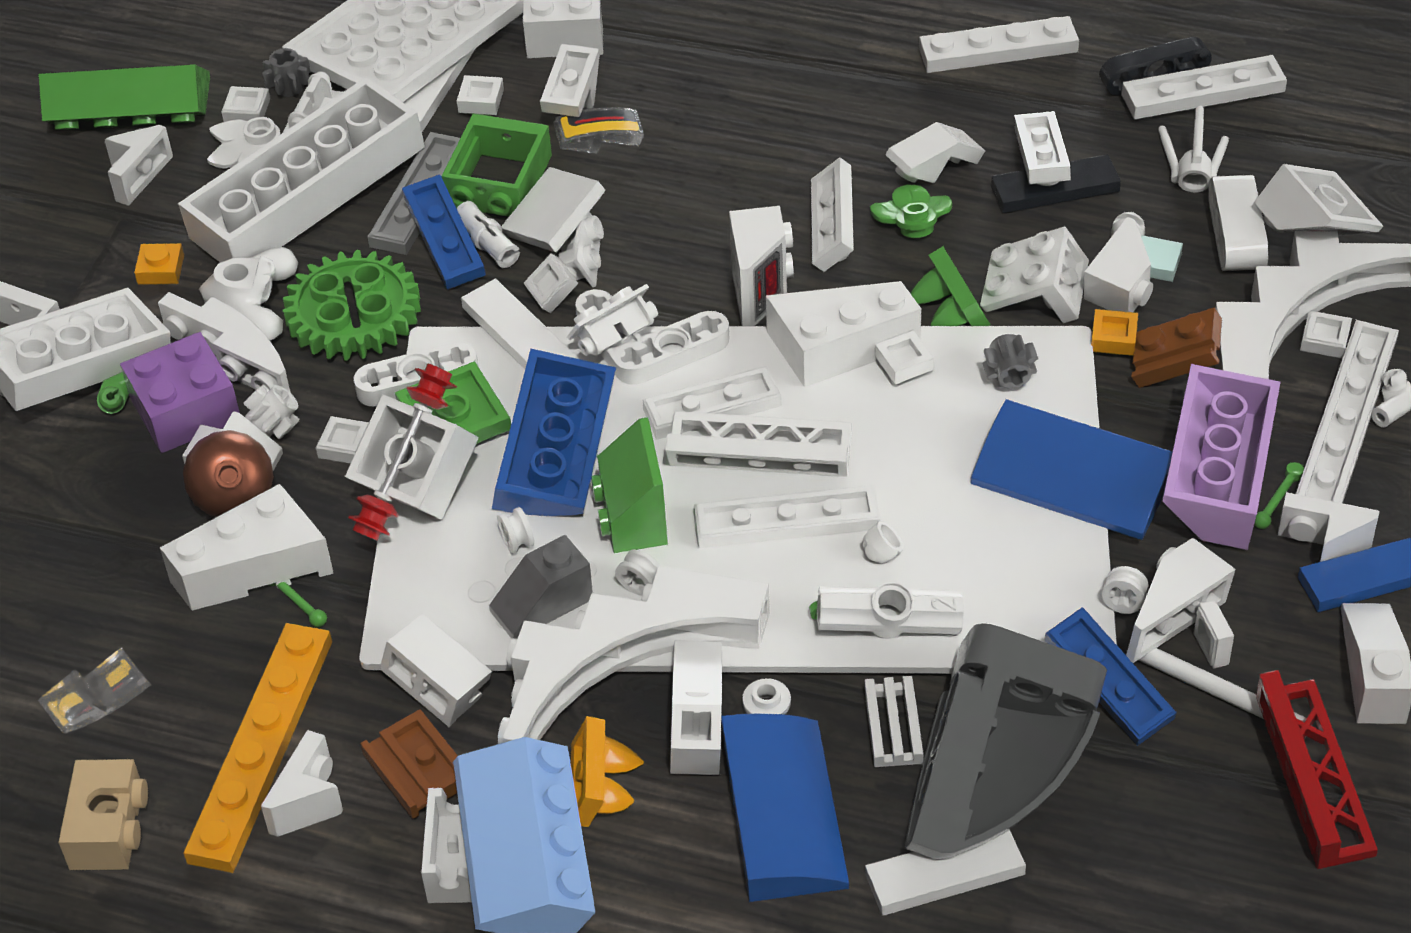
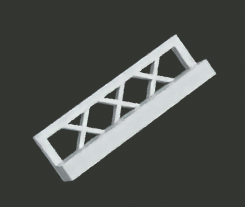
(759, 453)

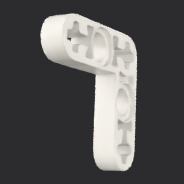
(698, 334)

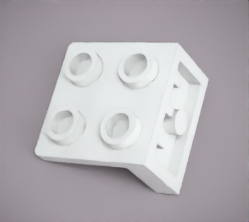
(1038, 266)

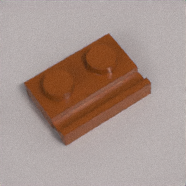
(1173, 346)
(411, 760)

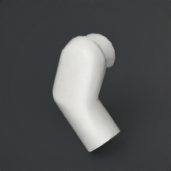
(1396, 398)

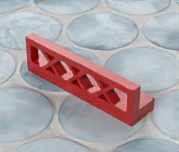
(1303, 774)

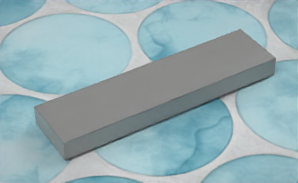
(396, 227)

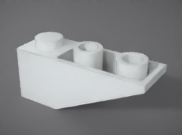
(696, 707)

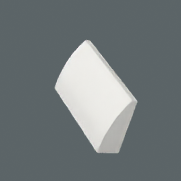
(75, 347)

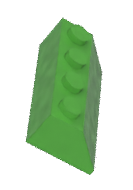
(124, 94)

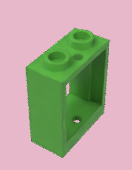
(486, 137)

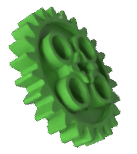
(320, 311)

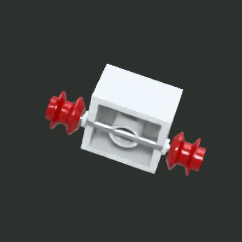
(410, 455)

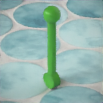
(1293, 473)
(316, 617)

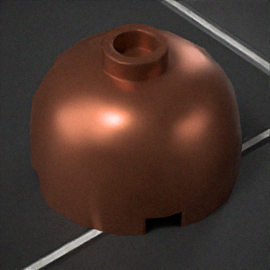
(226, 471)

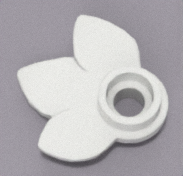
(240, 139)

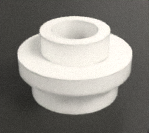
(766, 688)

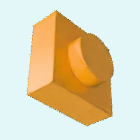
(159, 263)
(1114, 332)

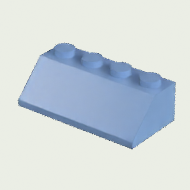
(523, 838)

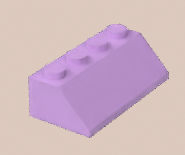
(1221, 454)

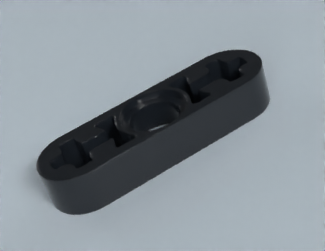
(1177, 56)

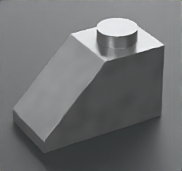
(543, 586)

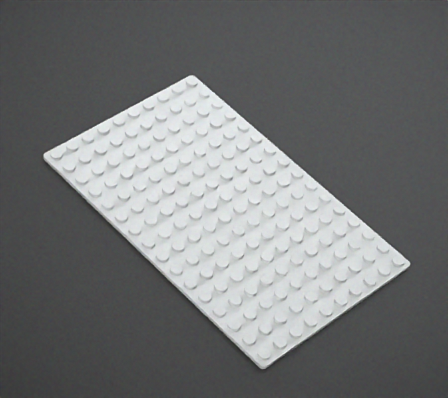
(907, 439)

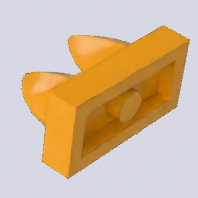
(591, 758)

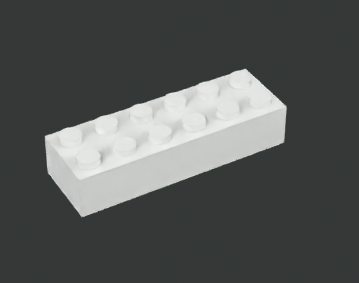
(303, 173)

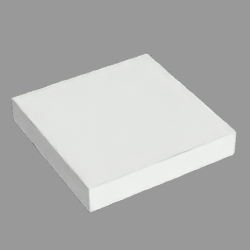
(553, 209)

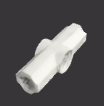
(919, 608)

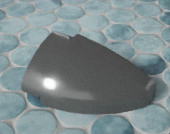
(1001, 738)

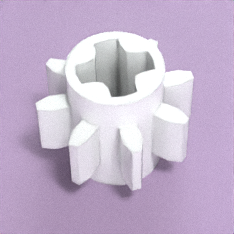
(272, 410)

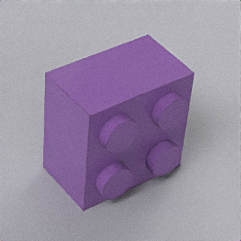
(179, 390)

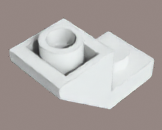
(929, 150)

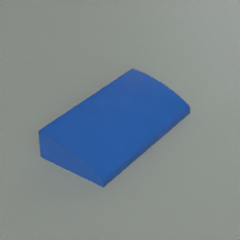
(554, 436)
(1073, 469)
(783, 806)

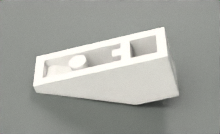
(1182, 582)
(1377, 663)

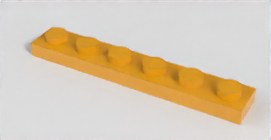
(258, 748)

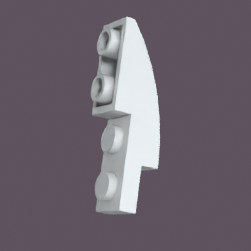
(233, 338)

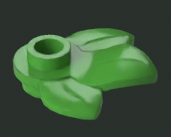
(912, 210)

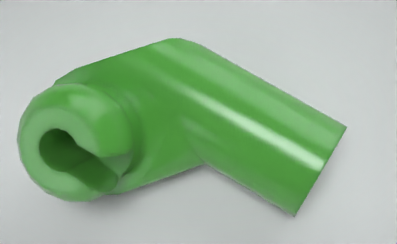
(113, 394)

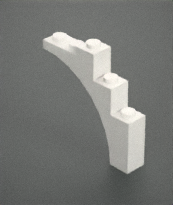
(1281, 296)
(560, 663)

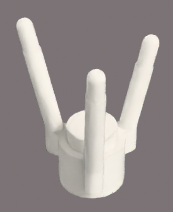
(1195, 166)

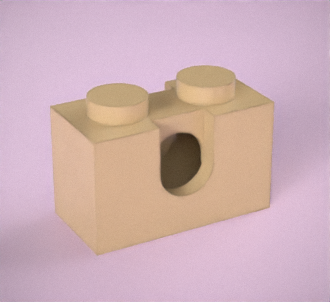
(101, 813)

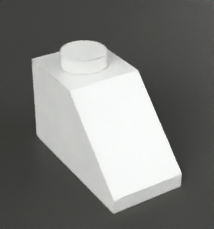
(1120, 272)

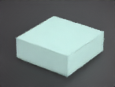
(1163, 257)

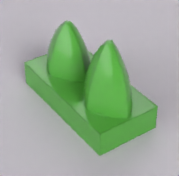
(941, 283)

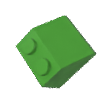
(631, 491)

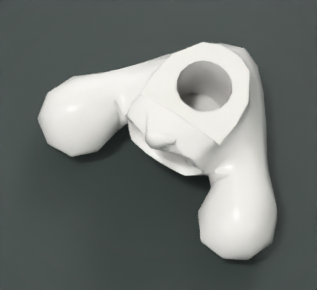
(248, 284)

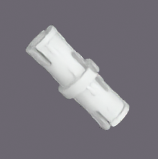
(488, 235)

